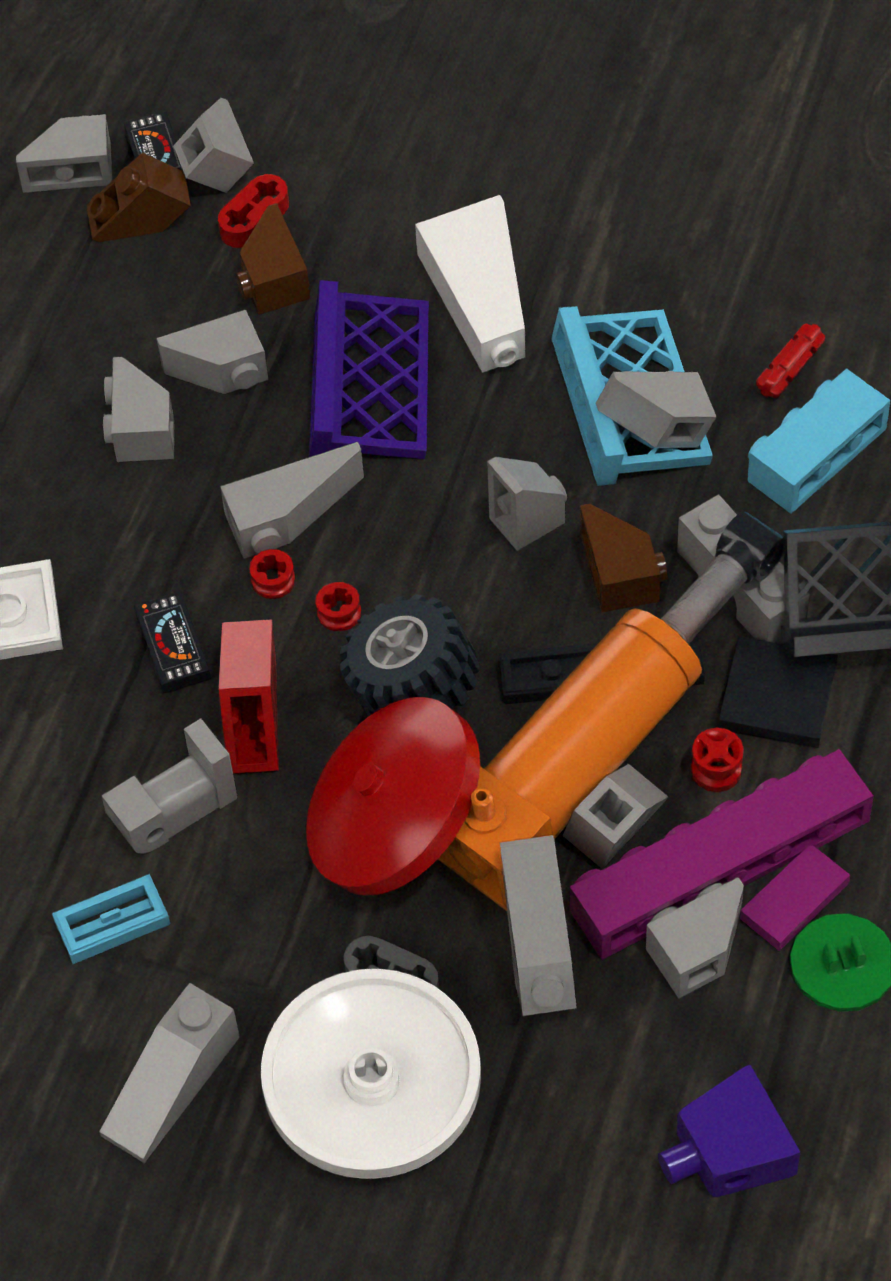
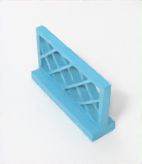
(585, 383)

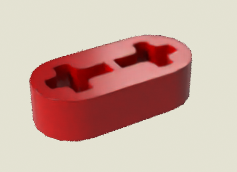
(249, 208)

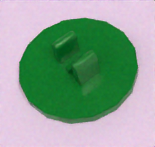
(842, 962)

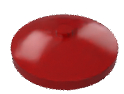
(393, 796)

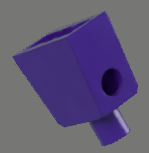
(732, 1139)

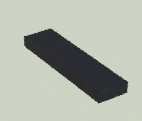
(539, 672)

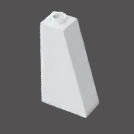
(476, 277)

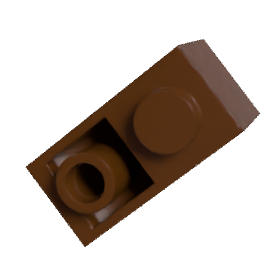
(139, 200)

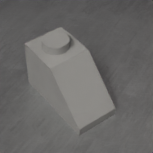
(68, 156)
(216, 354)
(524, 500)

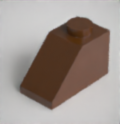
(272, 265)
(620, 560)

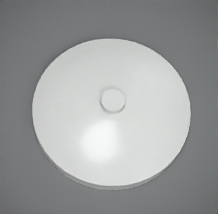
(371, 1073)

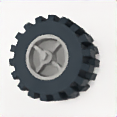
(409, 653)

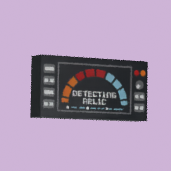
(153, 137)
(172, 642)

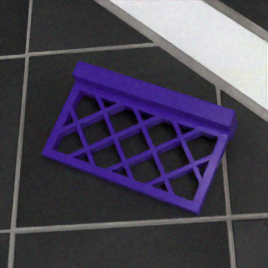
(329, 381)

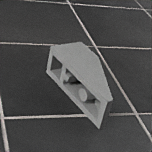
(285, 501)
(537, 926)
(171, 1071)

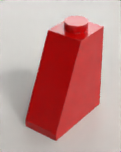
(249, 695)

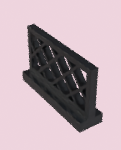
(839, 632)

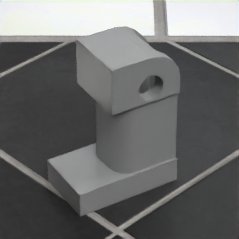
(174, 796)

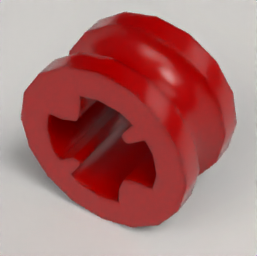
(269, 560)
(347, 615)

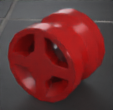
(717, 746)

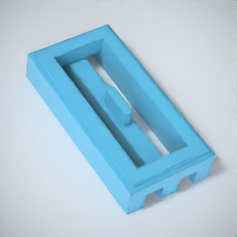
(115, 925)

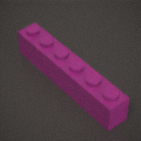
(734, 841)

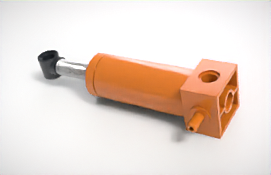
(601, 713)

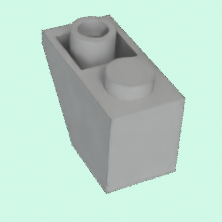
(214, 149)
(659, 406)
(140, 416)
(613, 814)
(697, 938)

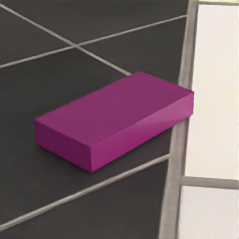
(794, 897)

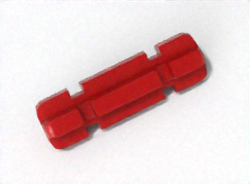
(790, 360)

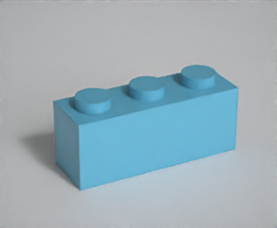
(817, 440)

